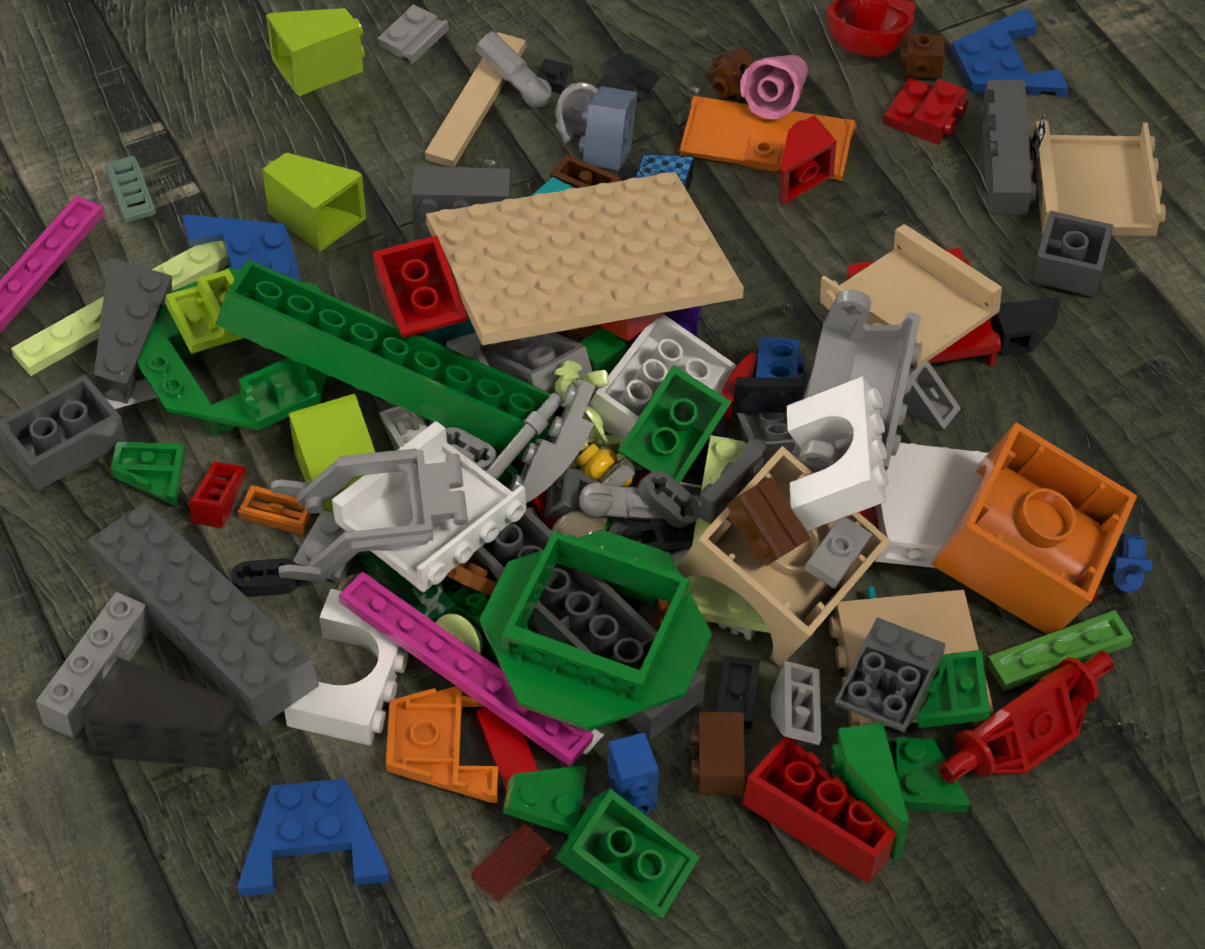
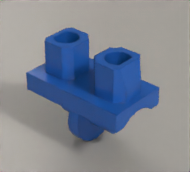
(1129, 561)

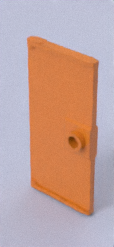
(738, 136)

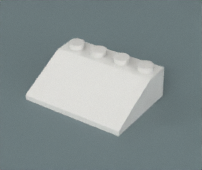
(645, 367)

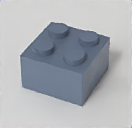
(608, 127)

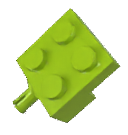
(197, 311)

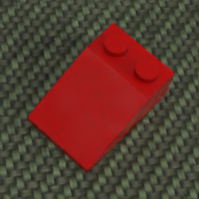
(418, 286)

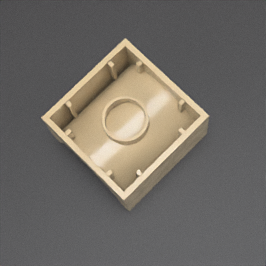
(783, 592)

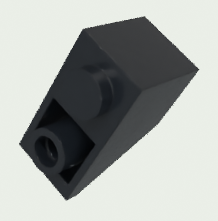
(1024, 324)

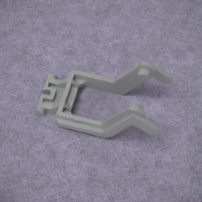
(429, 503)

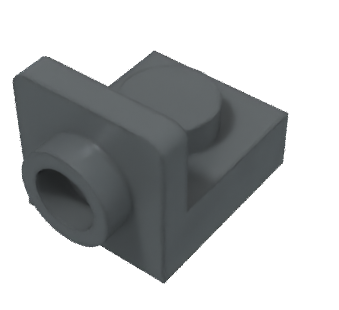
(564, 493)

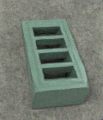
(124, 172)

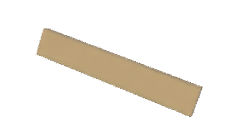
(469, 110)

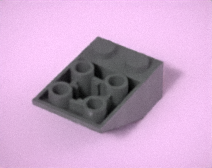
(891, 675)

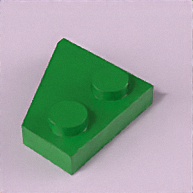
(150, 467)
(957, 692)
(920, 778)
(547, 797)

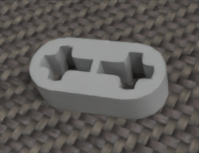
(471, 447)

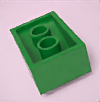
(674, 425)
(867, 768)
(627, 855)

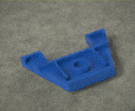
(993, 56)
(245, 240)
(310, 821)

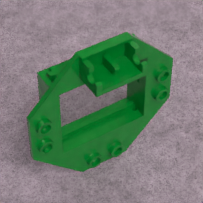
(263, 395)
(579, 684)

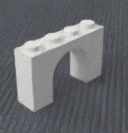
(860, 475)
(356, 709)

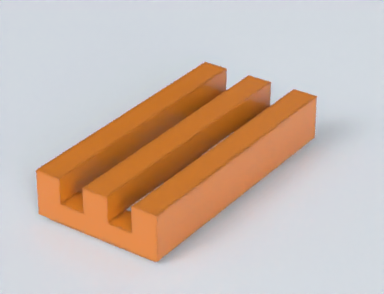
(274, 514)

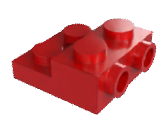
(927, 109)

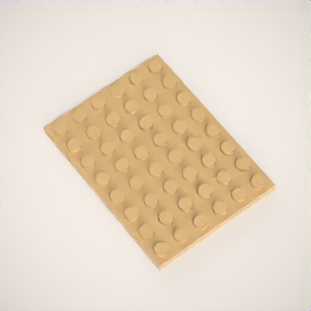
(582, 257)

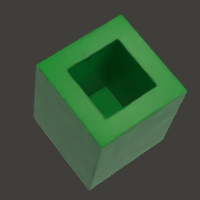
(604, 350)

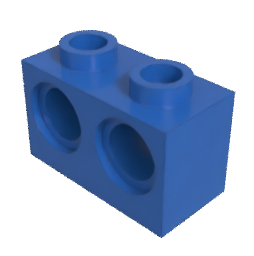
(779, 358)
(633, 771)

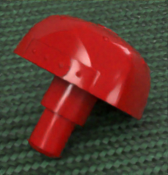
(870, 26)

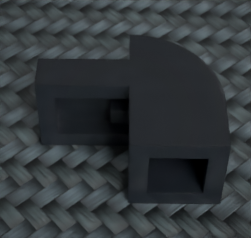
(629, 74)

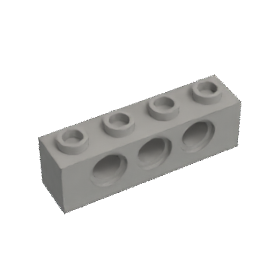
(114, 634)

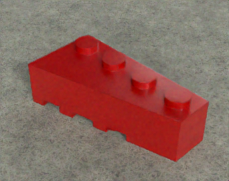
(817, 810)

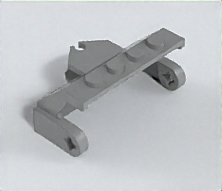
(853, 350)

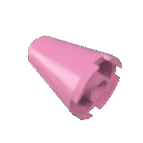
(774, 85)

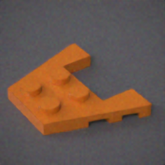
(427, 741)

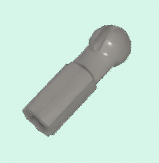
(513, 69)
(613, 501)

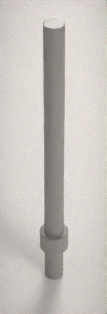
(534, 424)

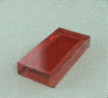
(511, 862)

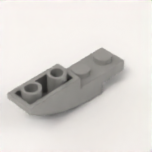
(549, 460)

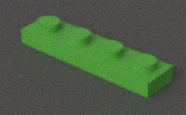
(1042, 655)

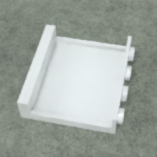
(925, 500)
(385, 502)

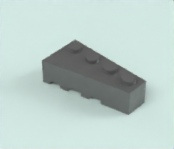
(1007, 148)
(128, 314)

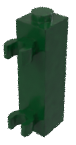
(431, 603)

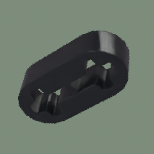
(264, 579)

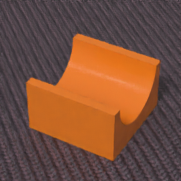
(1036, 531)

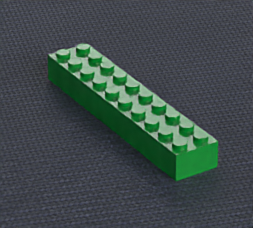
(376, 359)

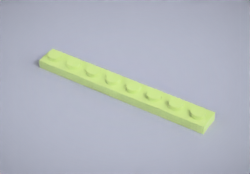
(84, 325)

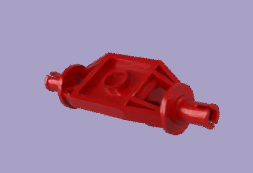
(1031, 724)

